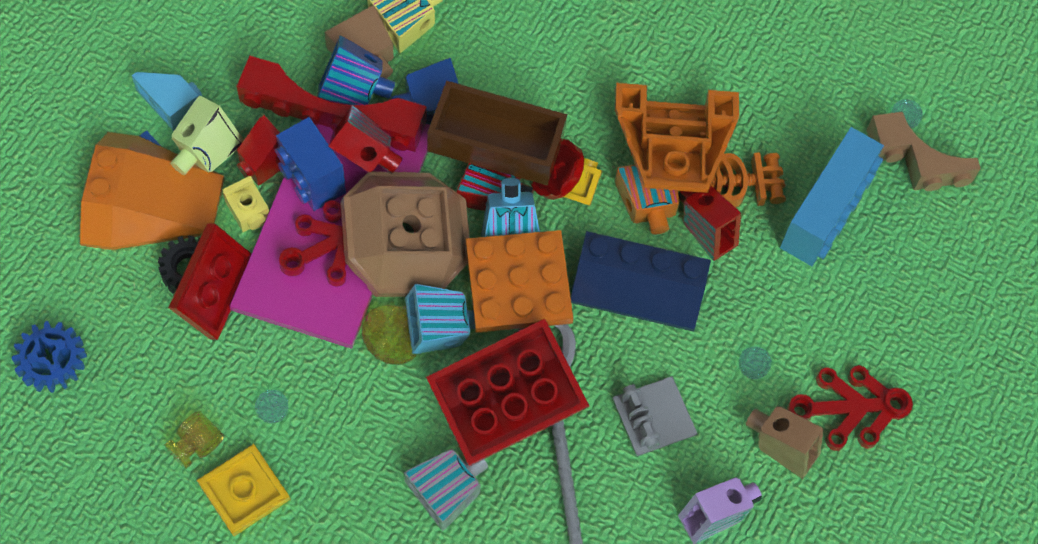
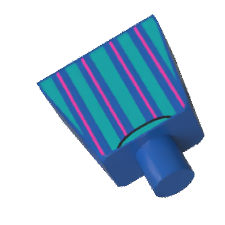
(353, 75)

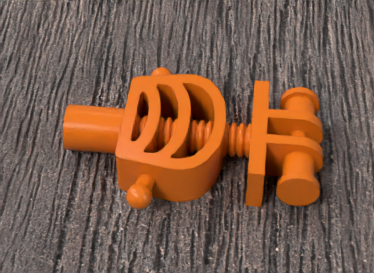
(762, 178)

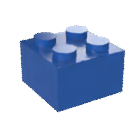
(310, 164)

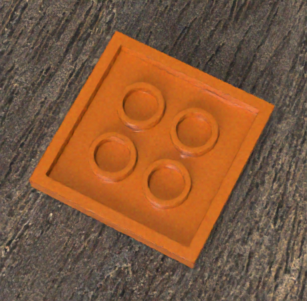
(518, 280)

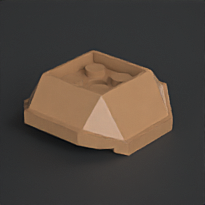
(387, 254)

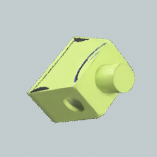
(204, 137)

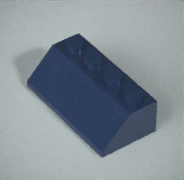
(640, 281)

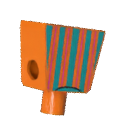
(646, 203)

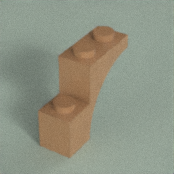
(925, 165)

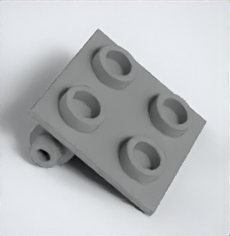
(654, 415)

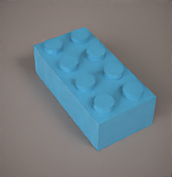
(833, 197)

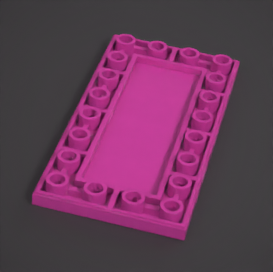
(308, 300)

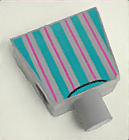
(445, 485)

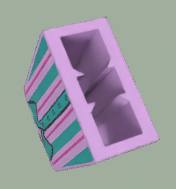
(718, 508)

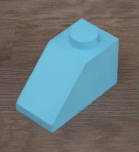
(166, 95)

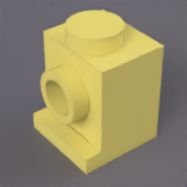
(242, 194)

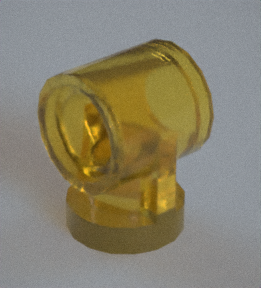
(197, 436)

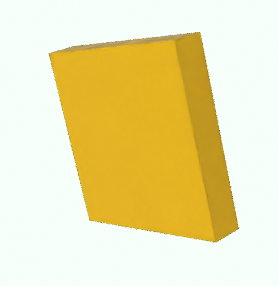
(243, 490)

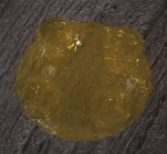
(388, 334)

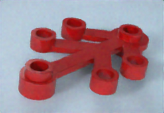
(334, 241)
(855, 405)

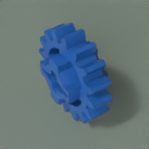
(33, 364)

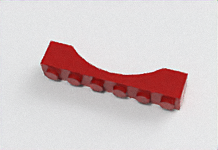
(268, 87)

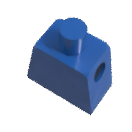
(427, 85)

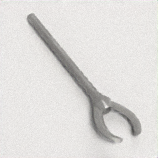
(562, 452)

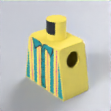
(405, 19)

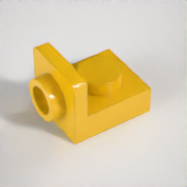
(587, 185)

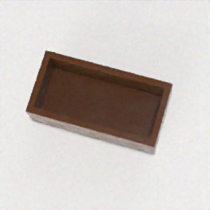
(496, 132)

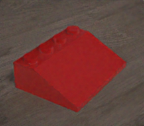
(507, 392)

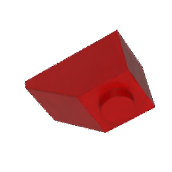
(258, 152)

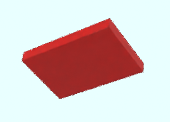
(210, 281)

